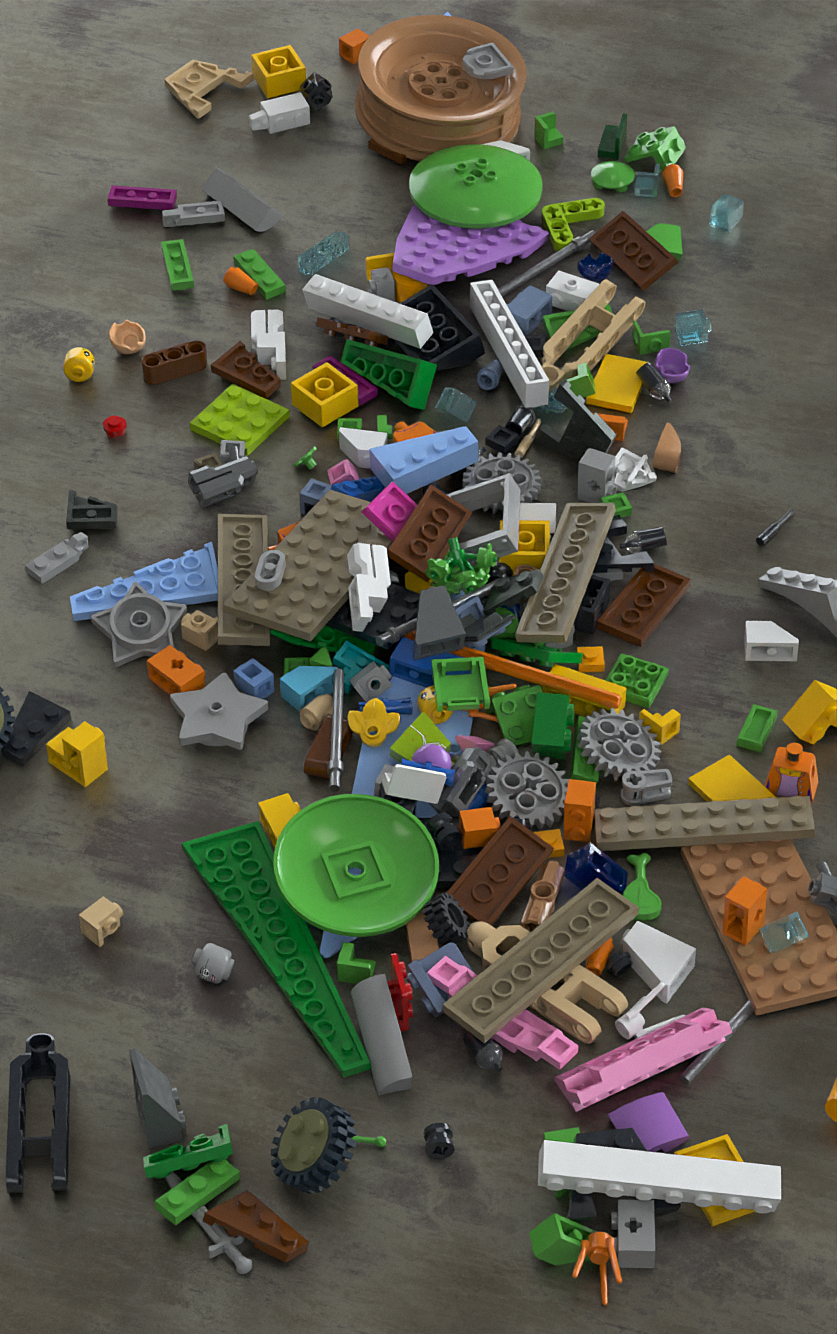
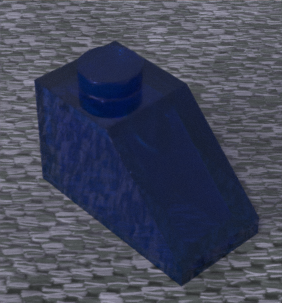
(591, 863)

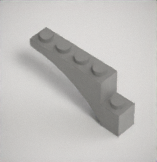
(809, 591)

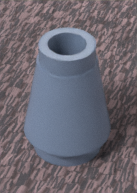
(490, 375)

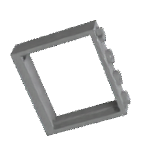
(485, 495)

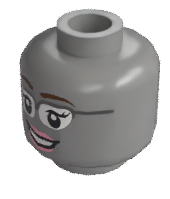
(213, 963)

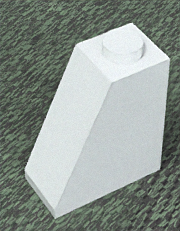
(658, 958)

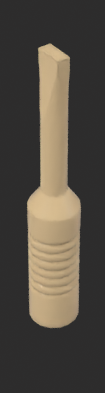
(527, 440)

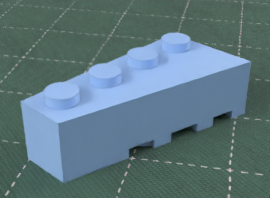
(424, 458)

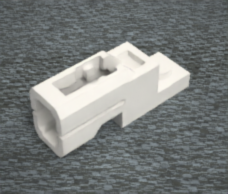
(271, 345)
(369, 584)

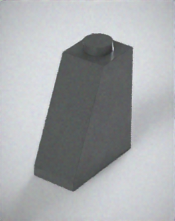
(437, 624)

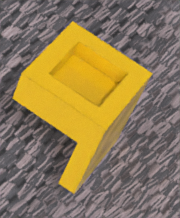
(663, 726)

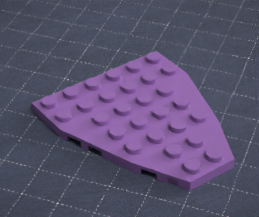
(439, 251)

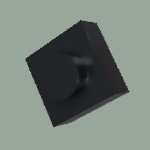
(536, 343)
(501, 439)

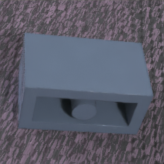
(530, 308)

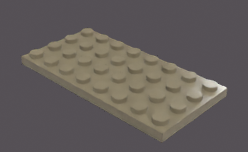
(315, 569)

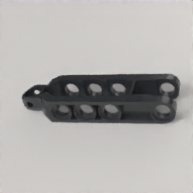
(38, 1062)

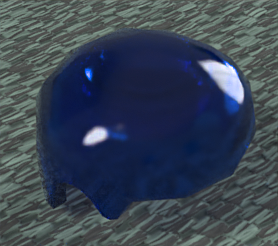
(595, 269)

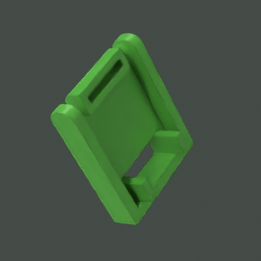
(460, 691)

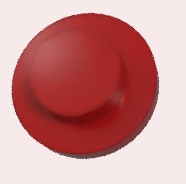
(114, 426)

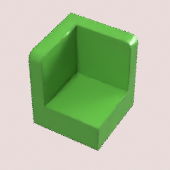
(546, 131)
(583, 383)
(351, 968)

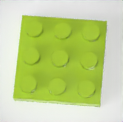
(240, 417)

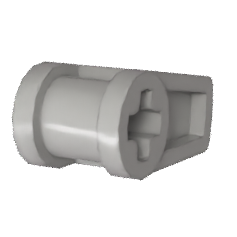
(646, 785)

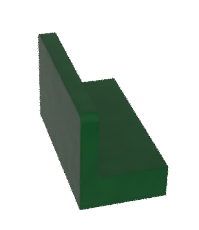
(613, 140)

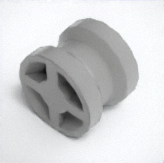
(503, 747)

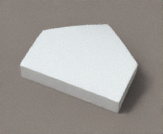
(632, 471)

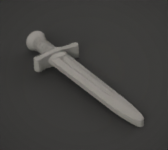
(216, 1232)

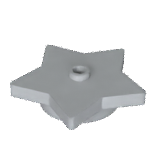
(139, 624)
(217, 713)

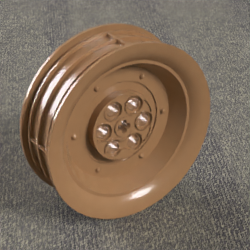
(420, 96)

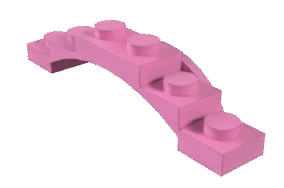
(524, 1032)

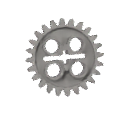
(523, 474)
(618, 743)
(517, 774)

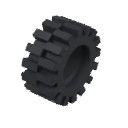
(446, 919)

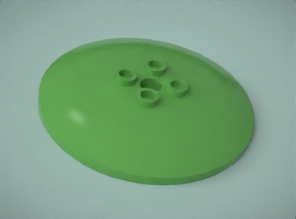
(450, 192)
(364, 834)

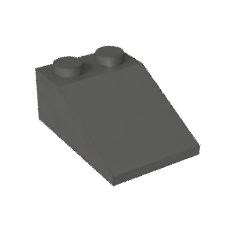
(156, 1103)

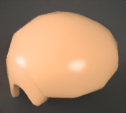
(127, 337)

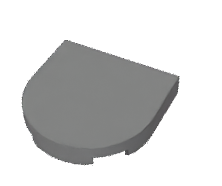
(486, 62)

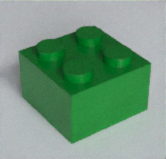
(551, 724)

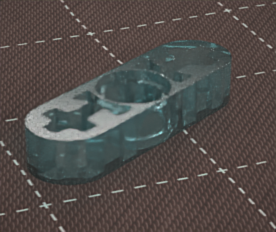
(312, 261)

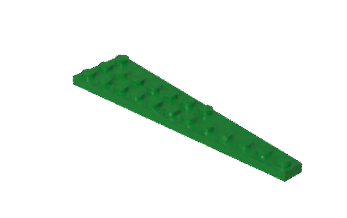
(241, 877)

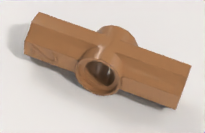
(543, 895)

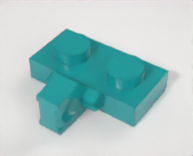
(352, 661)

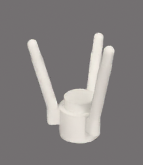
(632, 1022)

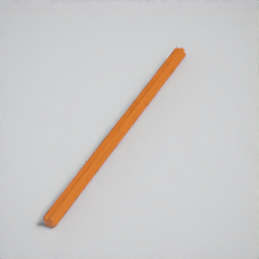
(539, 676)

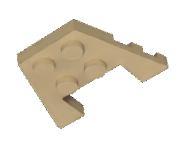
(199, 78)

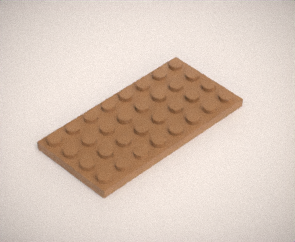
(796, 973)

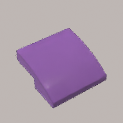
(652, 1121)

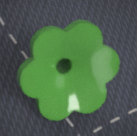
(307, 459)

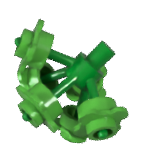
(456, 561)

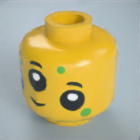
(78, 364)
(427, 703)

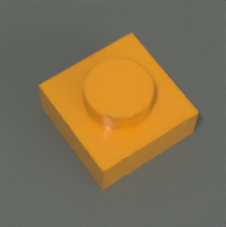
(592, 659)
(553, 838)

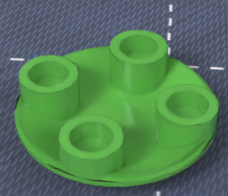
(612, 175)

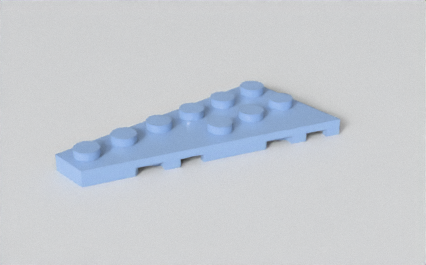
(179, 581)

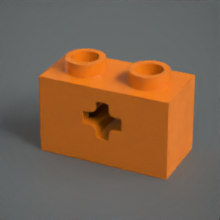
(175, 672)
(579, 810)
(744, 910)

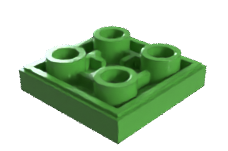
(639, 677)

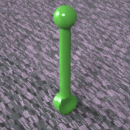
(380, 1141)

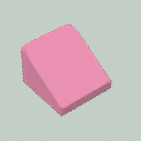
(342, 472)
(473, 741)

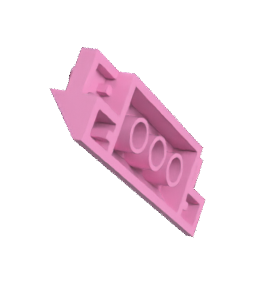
(642, 1058)

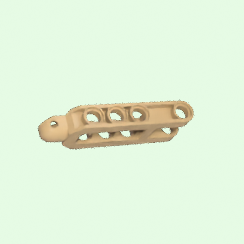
(590, 313)
(554, 1005)

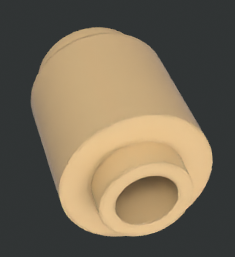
(315, 712)

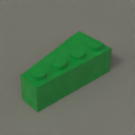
(396, 373)

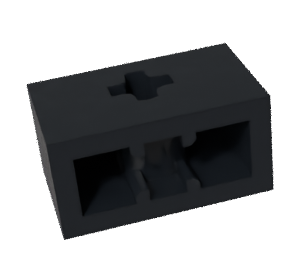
(593, 604)

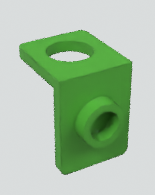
(650, 342)

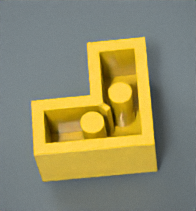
(813, 712)
(79, 753)

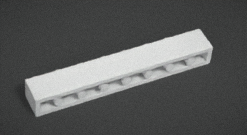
(509, 344)
(659, 1176)

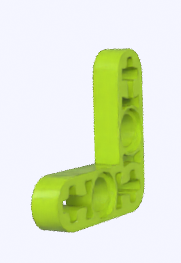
(587, 210)

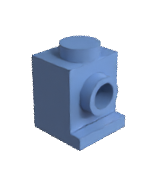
(254, 679)

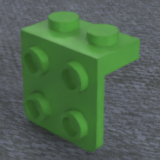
(662, 144)
(515, 713)

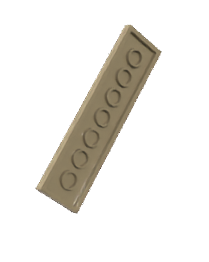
(240, 545)
(566, 573)
(704, 823)
(540, 960)

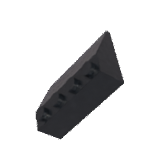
(453, 338)

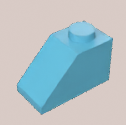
(305, 684)

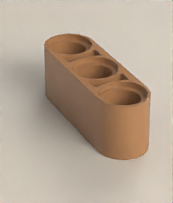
(419, 938)

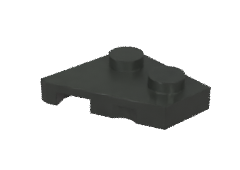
(90, 513)
(513, 590)

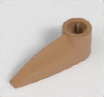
(668, 450)

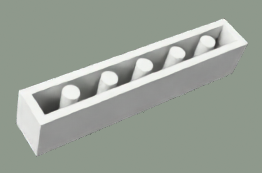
(368, 311)

